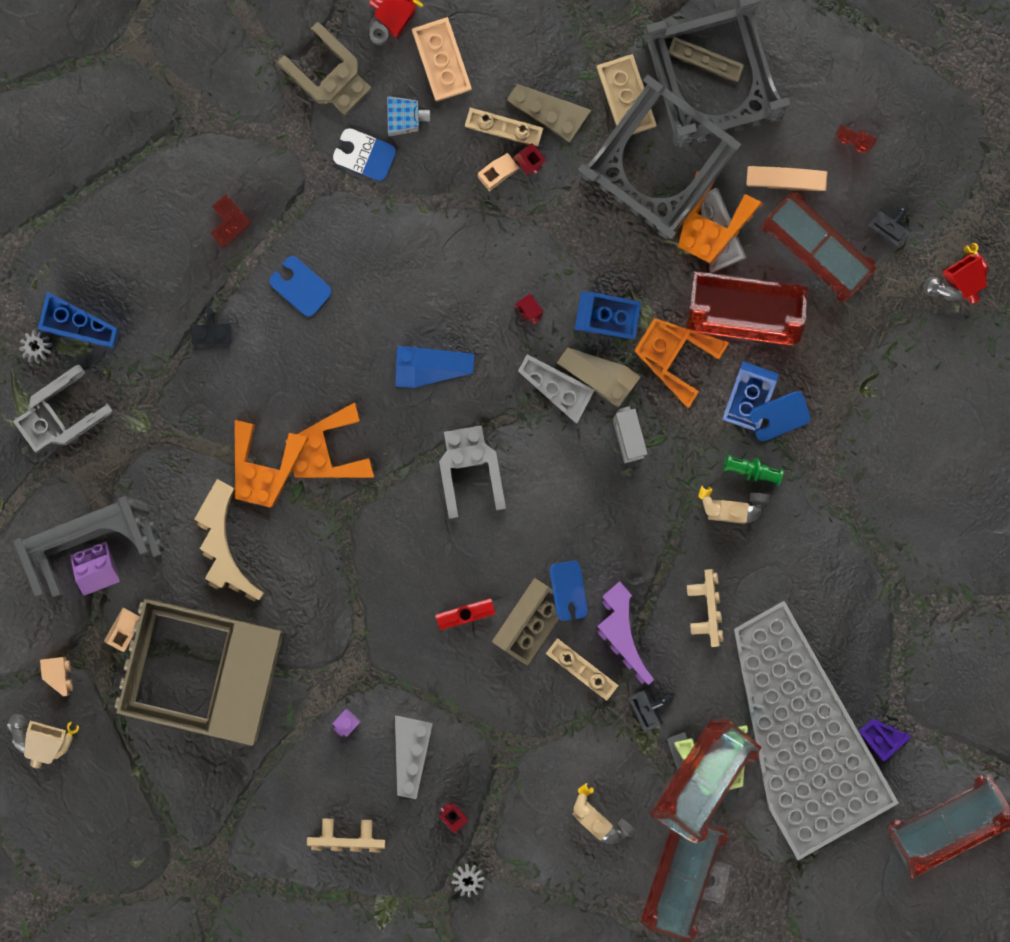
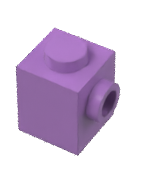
(345, 723)

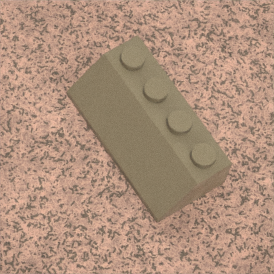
(528, 623)

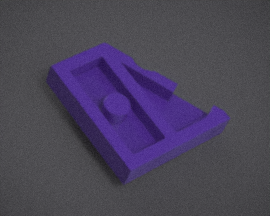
(882, 738)

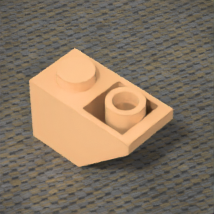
(497, 171)
(122, 630)
(55, 673)

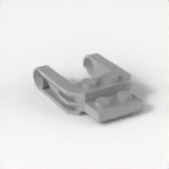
(42, 426)
(464, 450)

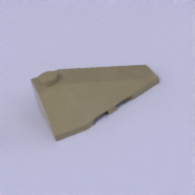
(604, 376)

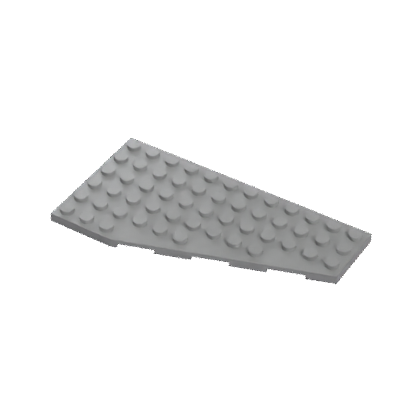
(811, 754)

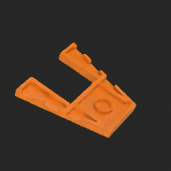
(708, 238)
(662, 344)
(315, 459)
(261, 483)

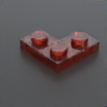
(861, 141)
(234, 221)

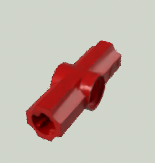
(452, 617)

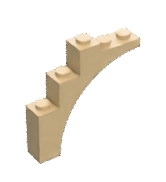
(224, 570)

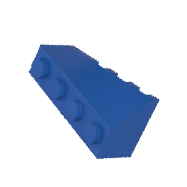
(71, 322)

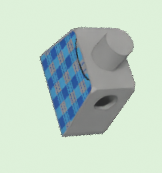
(404, 116)

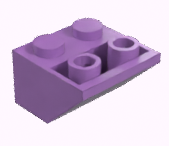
(94, 568)

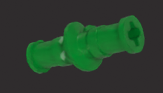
(753, 469)

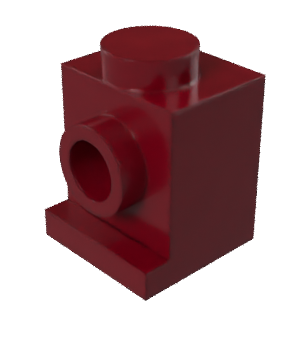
(531, 154)
(529, 309)
(453, 824)

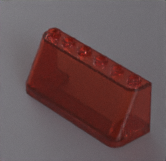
(747, 308)

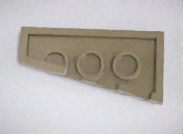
(554, 113)

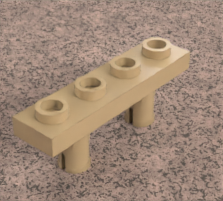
(503, 127)
(713, 598)
(582, 669)
(364, 841)

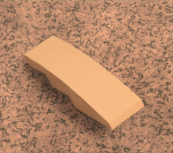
(787, 178)

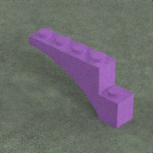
(617, 630)

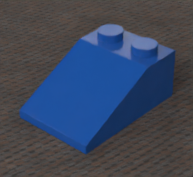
(607, 315)
(751, 390)

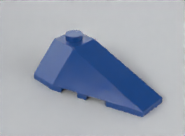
(427, 366)

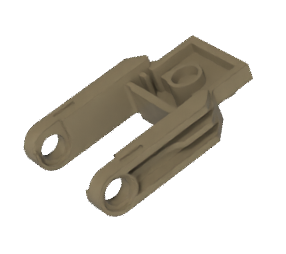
(342, 86)

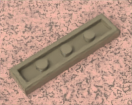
(705, 60)

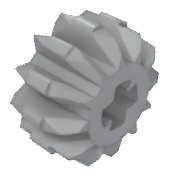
(29, 351)
(471, 886)

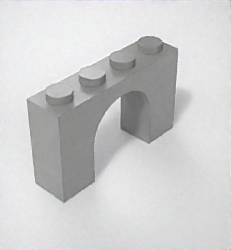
(629, 435)

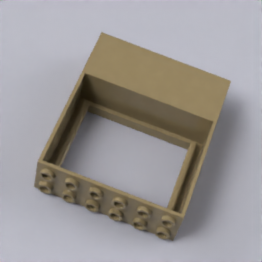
(240, 683)

